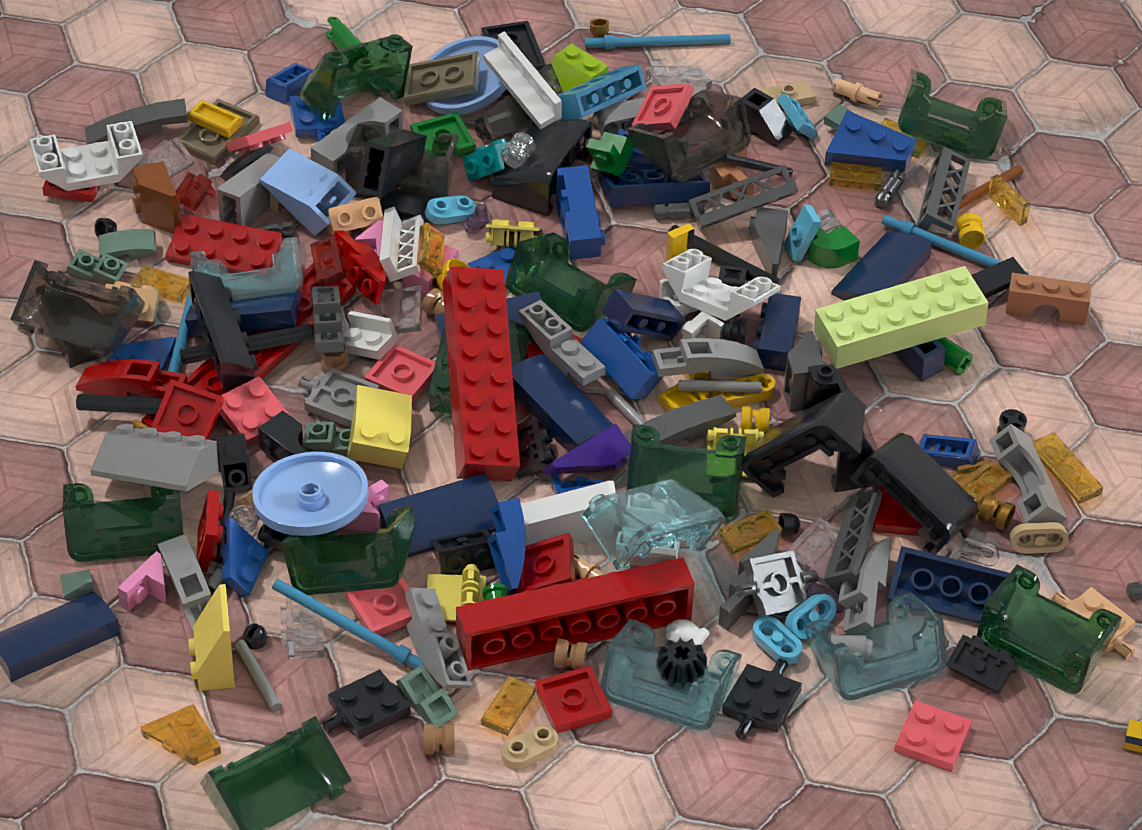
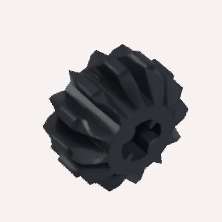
(681, 662)

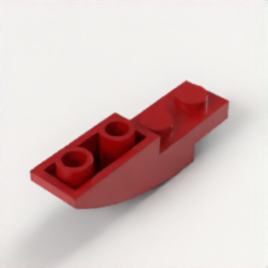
(362, 266)
(126, 377)

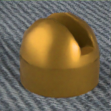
(599, 27)

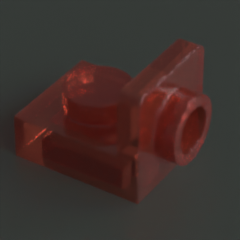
(193, 190)

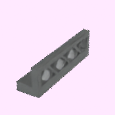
(938, 186)
(748, 203)
(852, 538)

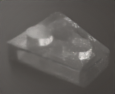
(678, 75)
(403, 308)
(815, 548)

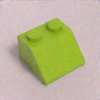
(576, 67)

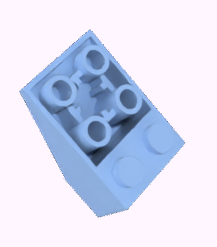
(306, 189)

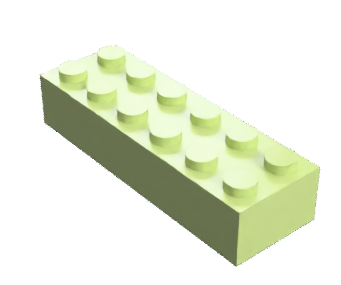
(900, 317)

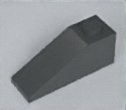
(768, 236)

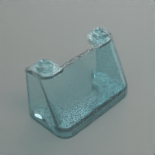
(283, 279)
(650, 518)
(903, 650)
(635, 682)

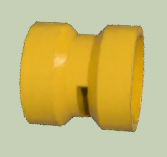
(970, 230)
(761, 419)

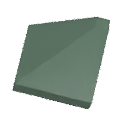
(76, 584)

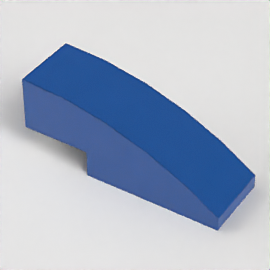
(508, 542)

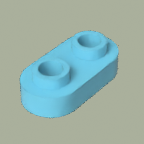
(449, 209)
(807, 613)
(779, 641)

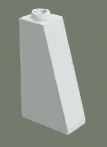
(562, 514)

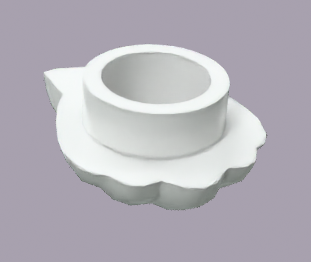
(687, 631)

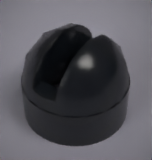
(104, 226)
(789, 523)
(259, 636)

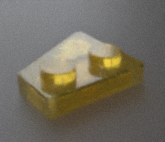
(981, 479)
(184, 734)

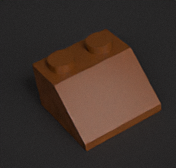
(155, 196)

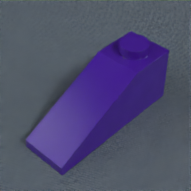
(594, 455)

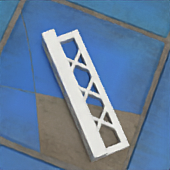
(524, 82)
(395, 246)

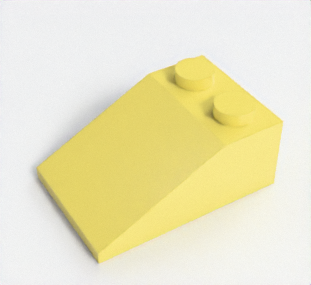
(380, 427)
(213, 645)

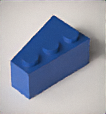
(870, 144)
(578, 212)
(622, 358)

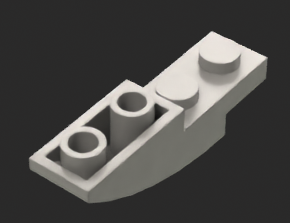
(559, 345)
(716, 356)
(185, 576)
(860, 593)
(434, 645)

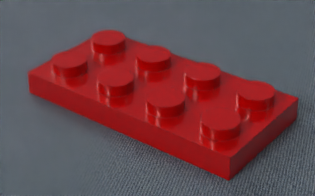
(233, 244)

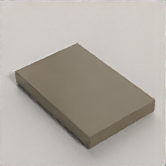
(442, 78)
(211, 145)

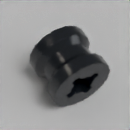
(735, 330)
(1012, 417)

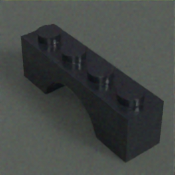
(282, 436)

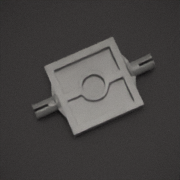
(333, 395)

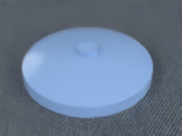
(488, 85)
(310, 493)

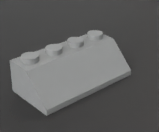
(156, 458)

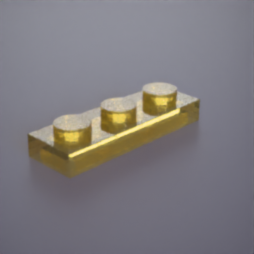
(1067, 468)

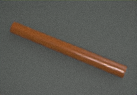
(983, 189)

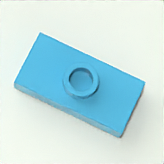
(796, 116)
(802, 233)

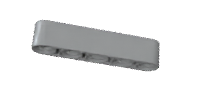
(623, 114)

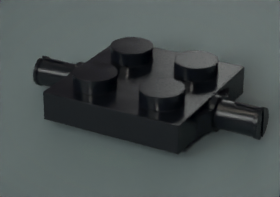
(761, 698)
(367, 705)

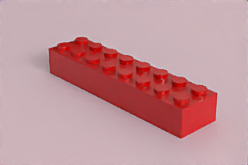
(480, 373)
(573, 611)

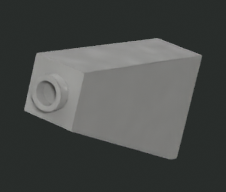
(243, 196)

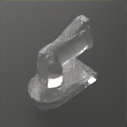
(980, 548)

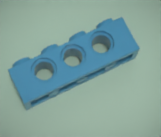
(601, 92)

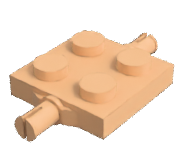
(1093, 600)

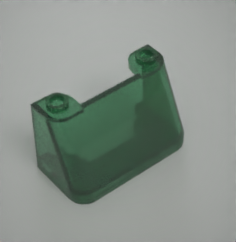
(370, 66)
(949, 124)
(570, 292)
(707, 472)
(119, 526)
(351, 561)
(1043, 634)
(278, 779)

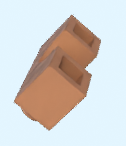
(1030, 291)

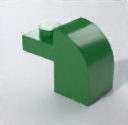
(610, 154)
(834, 248)

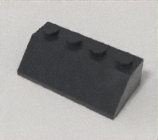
(221, 330)

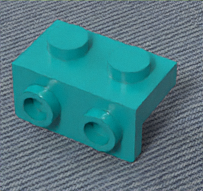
(484, 160)

